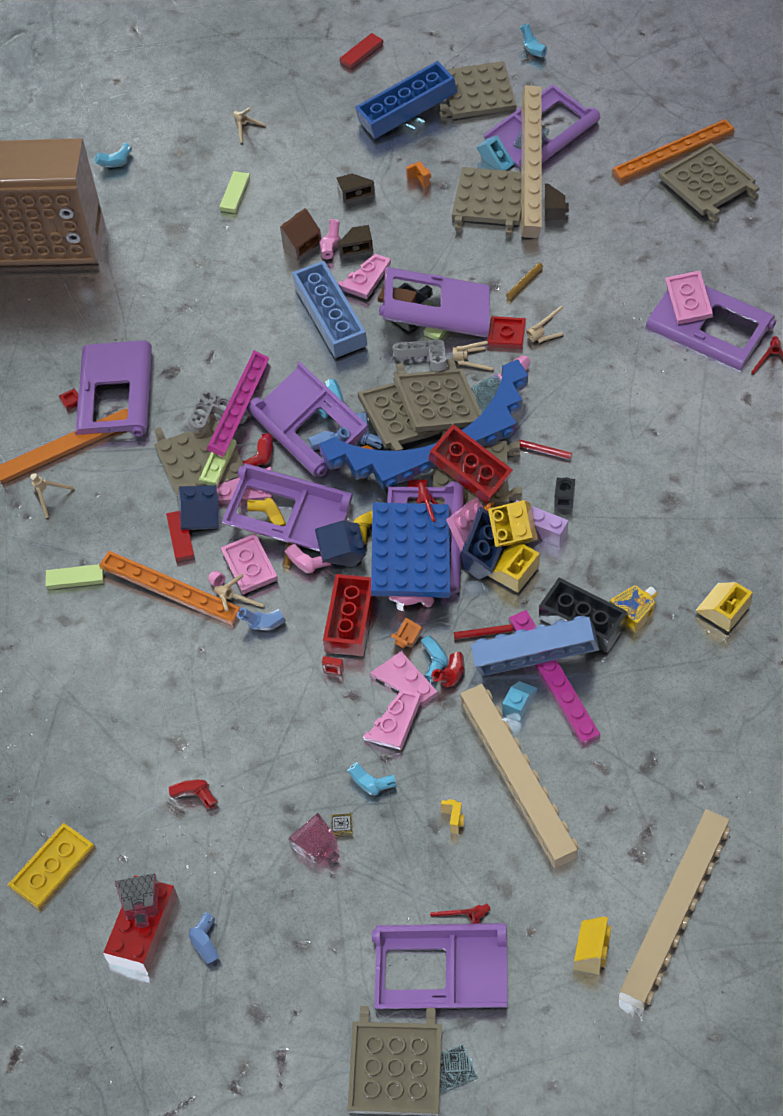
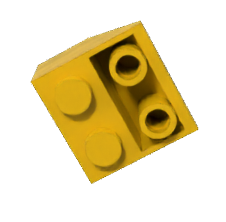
(513, 524)
(516, 566)
(726, 604)
(592, 945)

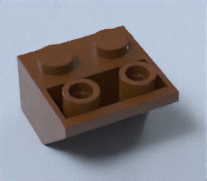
(300, 234)

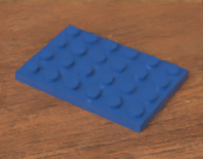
(410, 550)

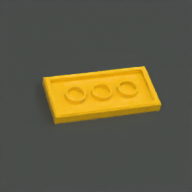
(51, 866)

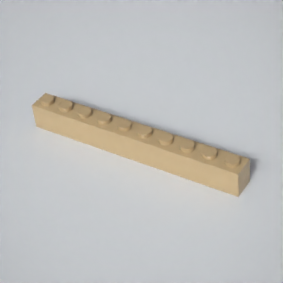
(531, 163)
(519, 777)
(674, 909)

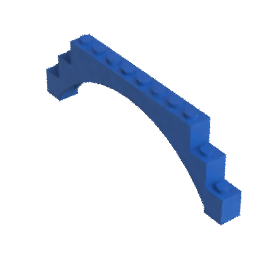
(399, 466)

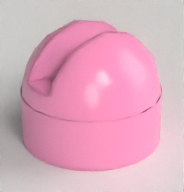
(216, 578)

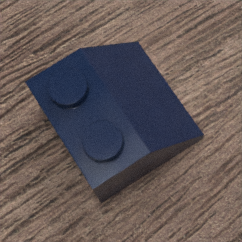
(198, 507)
(341, 543)

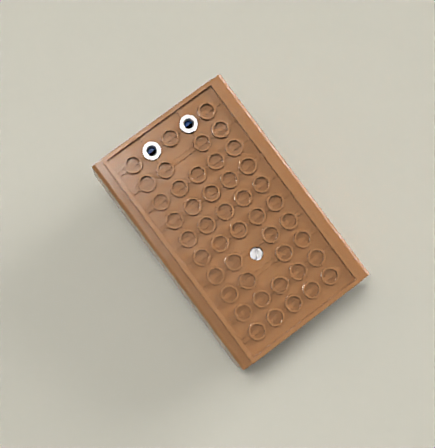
(48, 204)

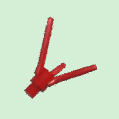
(775, 348)
(425, 497)
(473, 914)

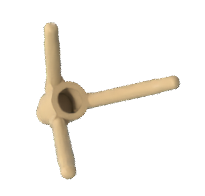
(243, 119)
(40, 485)
(226, 592)

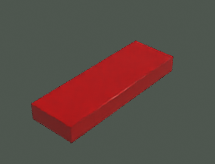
(361, 50)
(180, 538)

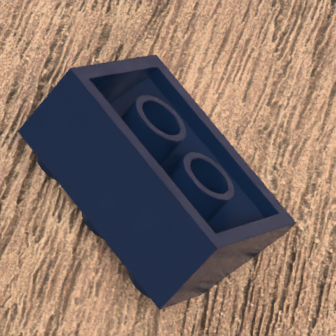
(479, 550)

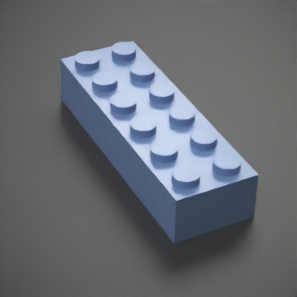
(329, 309)
(534, 646)

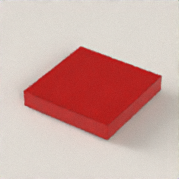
(506, 332)

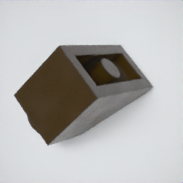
(354, 187)
(555, 204)
(356, 241)

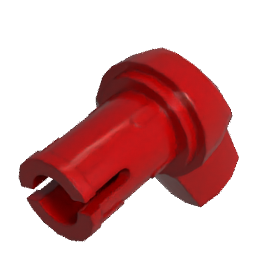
(264, 452)
(452, 673)
(194, 787)

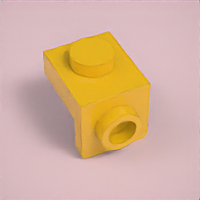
(455, 809)

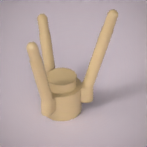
(536, 332)
(460, 353)

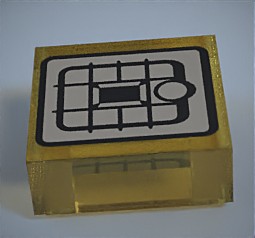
(342, 824)

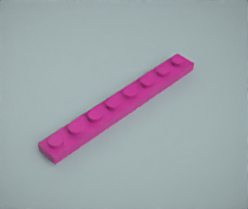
(237, 404)
(561, 689)

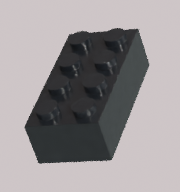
(569, 601)

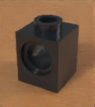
(563, 498)

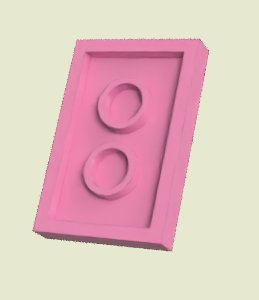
(688, 297)
(249, 559)

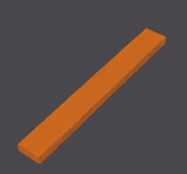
(673, 150)
(53, 450)
(169, 587)

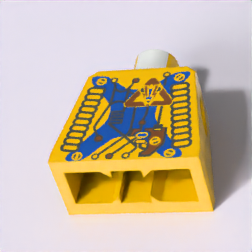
(638, 604)

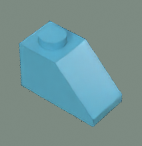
(495, 153)
(518, 700)

